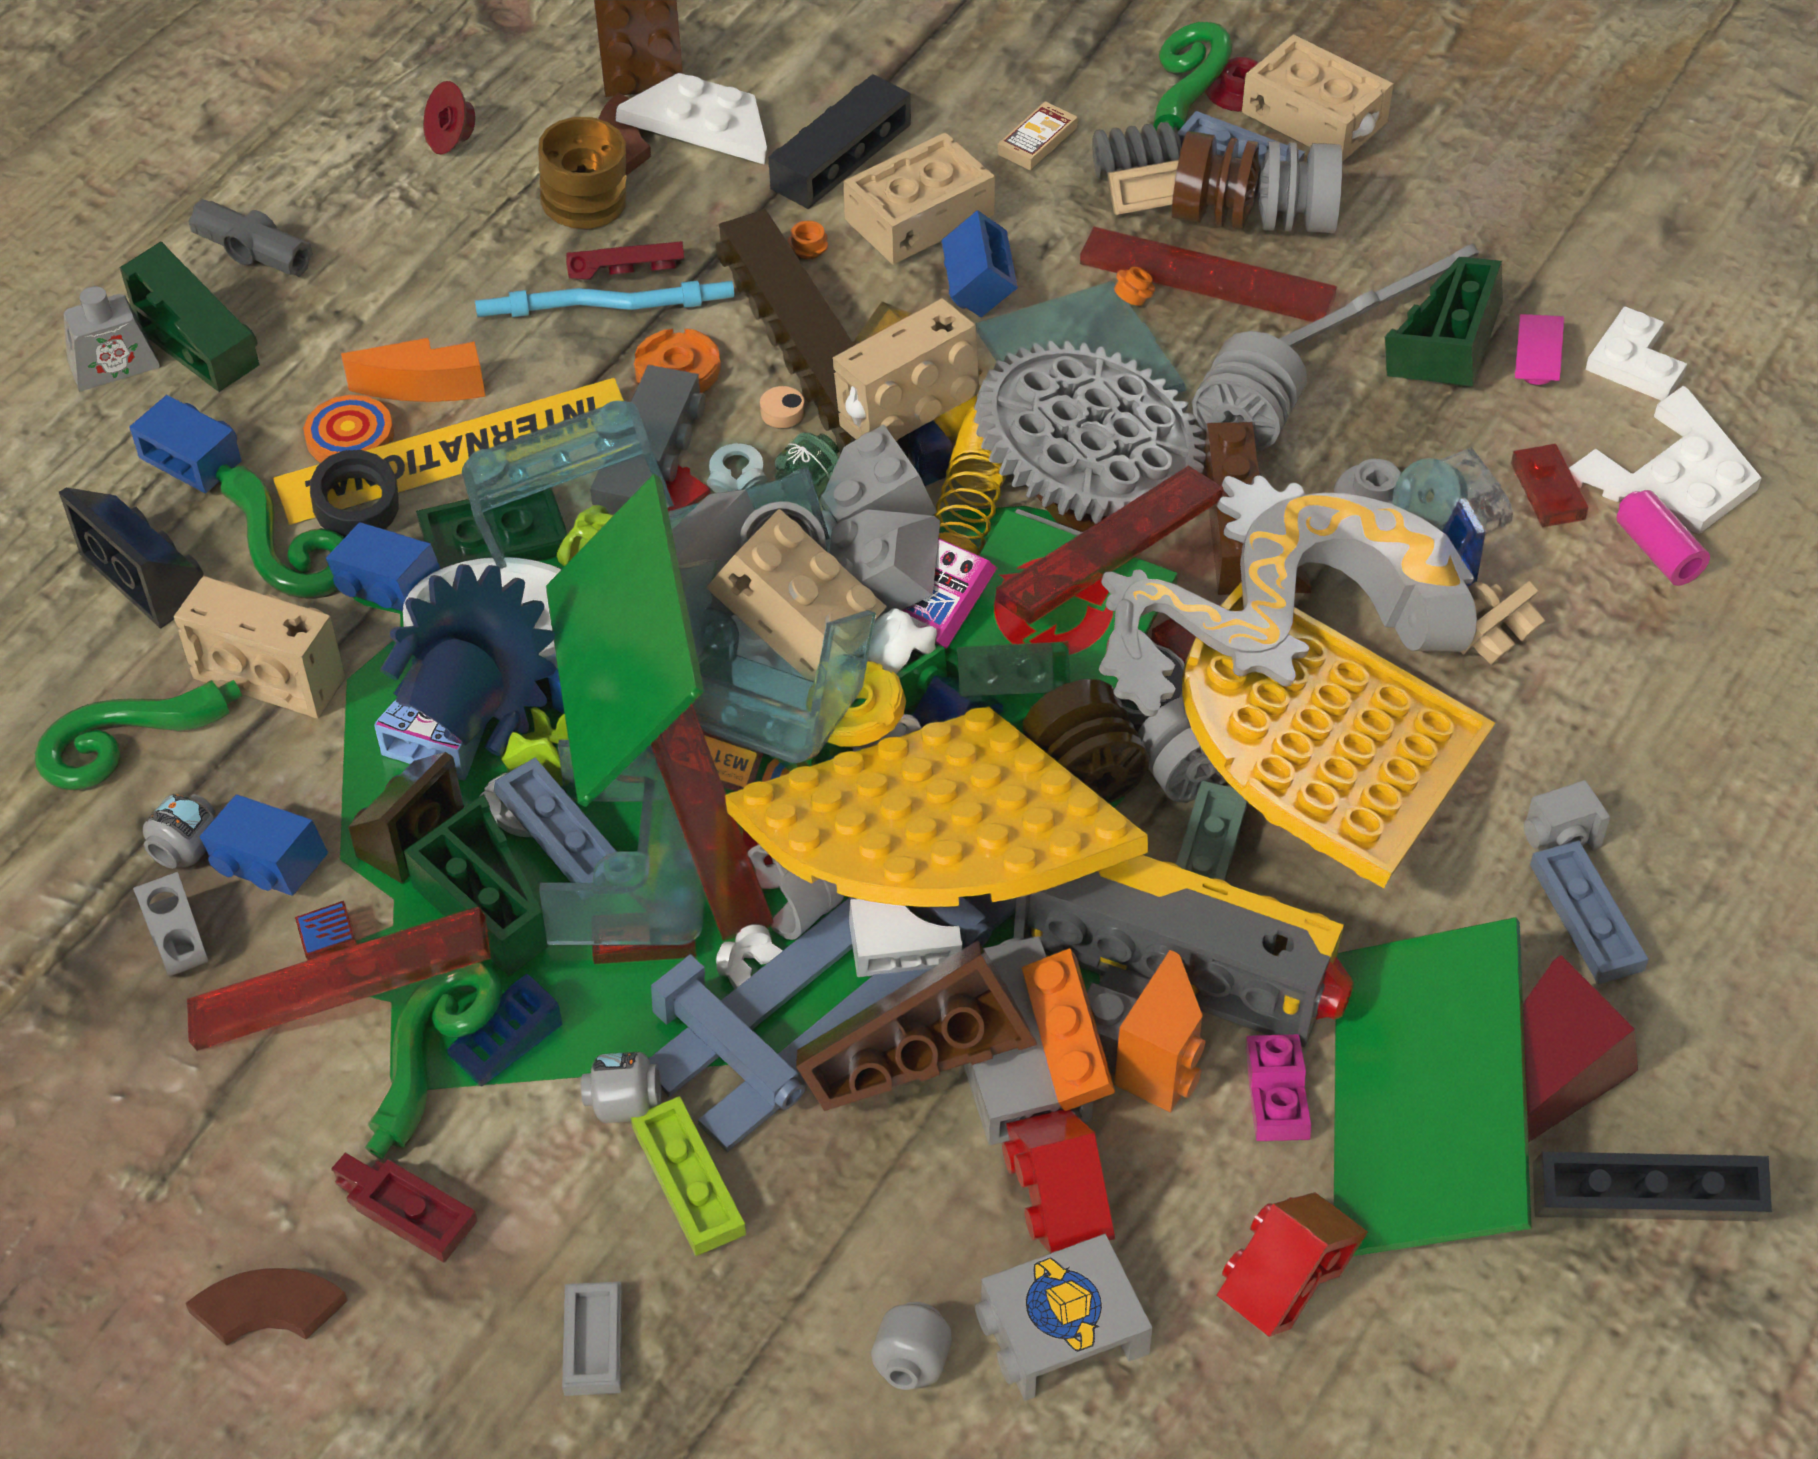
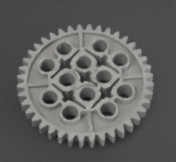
(1084, 428)

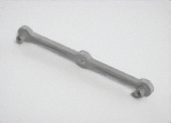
(1372, 299)

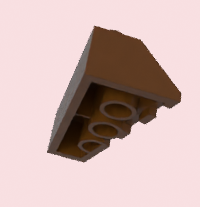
(1232, 453)
(923, 1028)

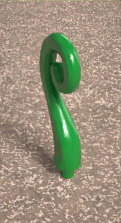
(1177, 100)
(253, 498)
(180, 713)
(407, 1097)

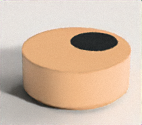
(782, 407)

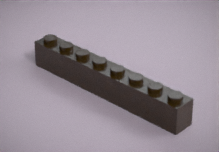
(791, 310)

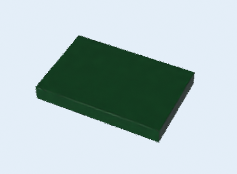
(526, 528)

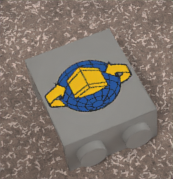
(1061, 1312)

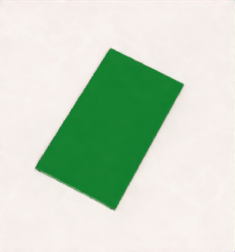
(622, 641)
(1433, 1089)

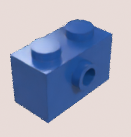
(979, 264)
(185, 442)
(380, 565)
(263, 845)

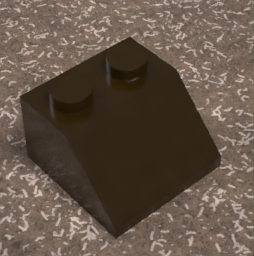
(406, 812)

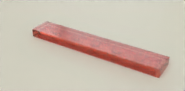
(1210, 275)
(1108, 544)
(708, 828)
(338, 978)

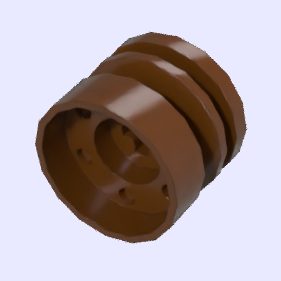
(1215, 180)

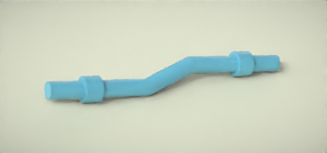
(520, 303)

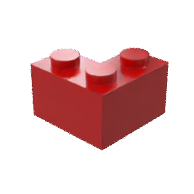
(1065, 1179)
(1289, 1255)

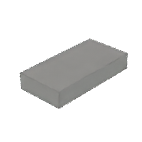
(592, 1339)

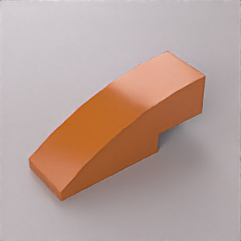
(415, 372)

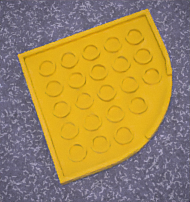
(1343, 754)
(938, 817)

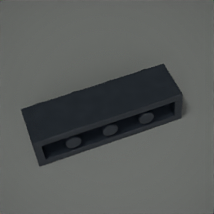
(839, 141)
(1652, 1186)

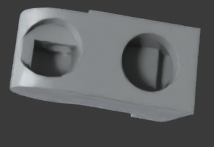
(171, 924)

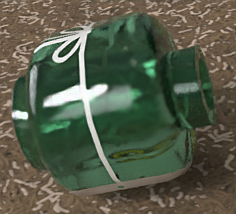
(809, 451)

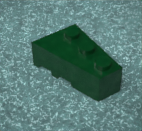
(188, 318)
(1451, 328)
(471, 866)

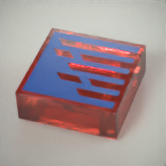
(326, 930)

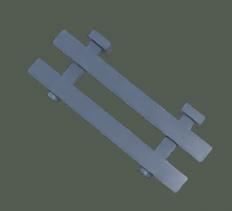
(727, 1025)

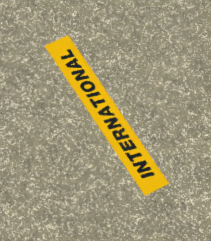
(444, 450)

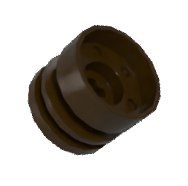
(1089, 736)

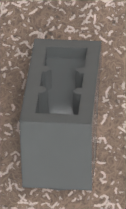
(1110, 1005)

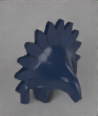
(472, 656)

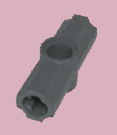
(250, 237)

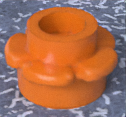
(808, 239)
(1134, 286)

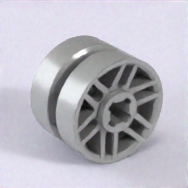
(1176, 753)

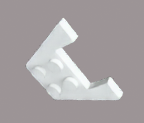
(1695, 477)

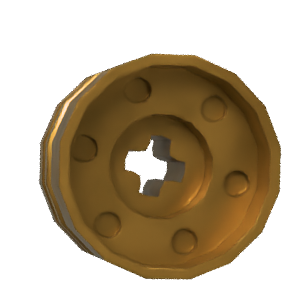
(582, 172)

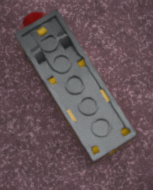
(1240, 949)

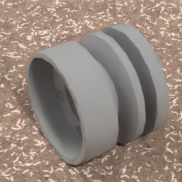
(1301, 186)
(1254, 382)

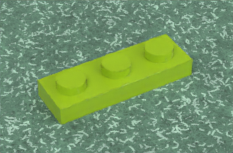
(688, 1176)

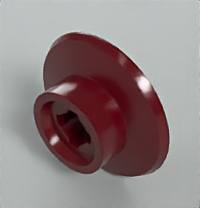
(1228, 88)
(447, 118)

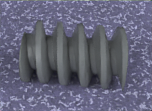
(1134, 147)

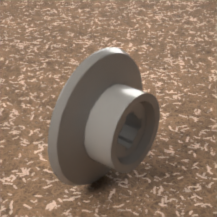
(1370, 479)

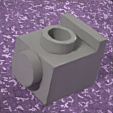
(1566, 817)

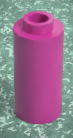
(1662, 537)

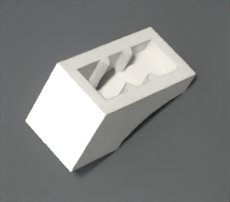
(896, 940)

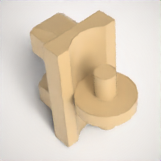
(1515, 611)

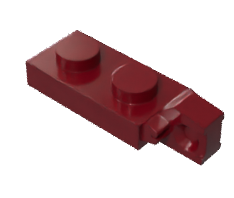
(622, 259)
(405, 1205)

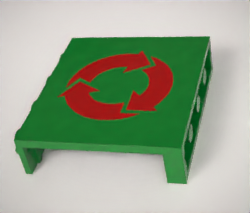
(1080, 620)

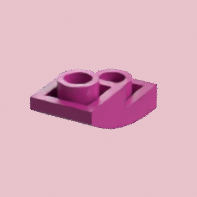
(1539, 348)
(1278, 1087)

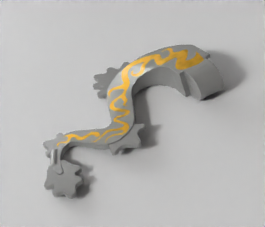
(1389, 552)

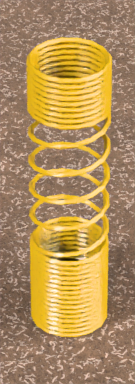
(972, 470)

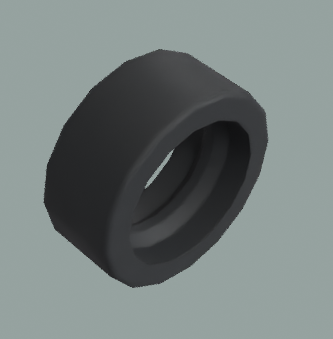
(350, 465)

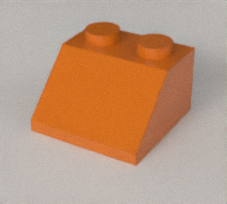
(1162, 1039)

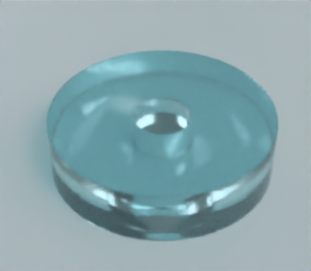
(1419, 479)

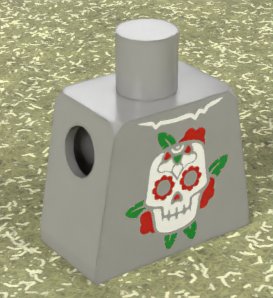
(105, 340)

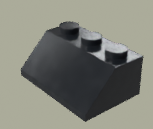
(131, 553)

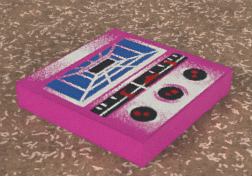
(956, 588)

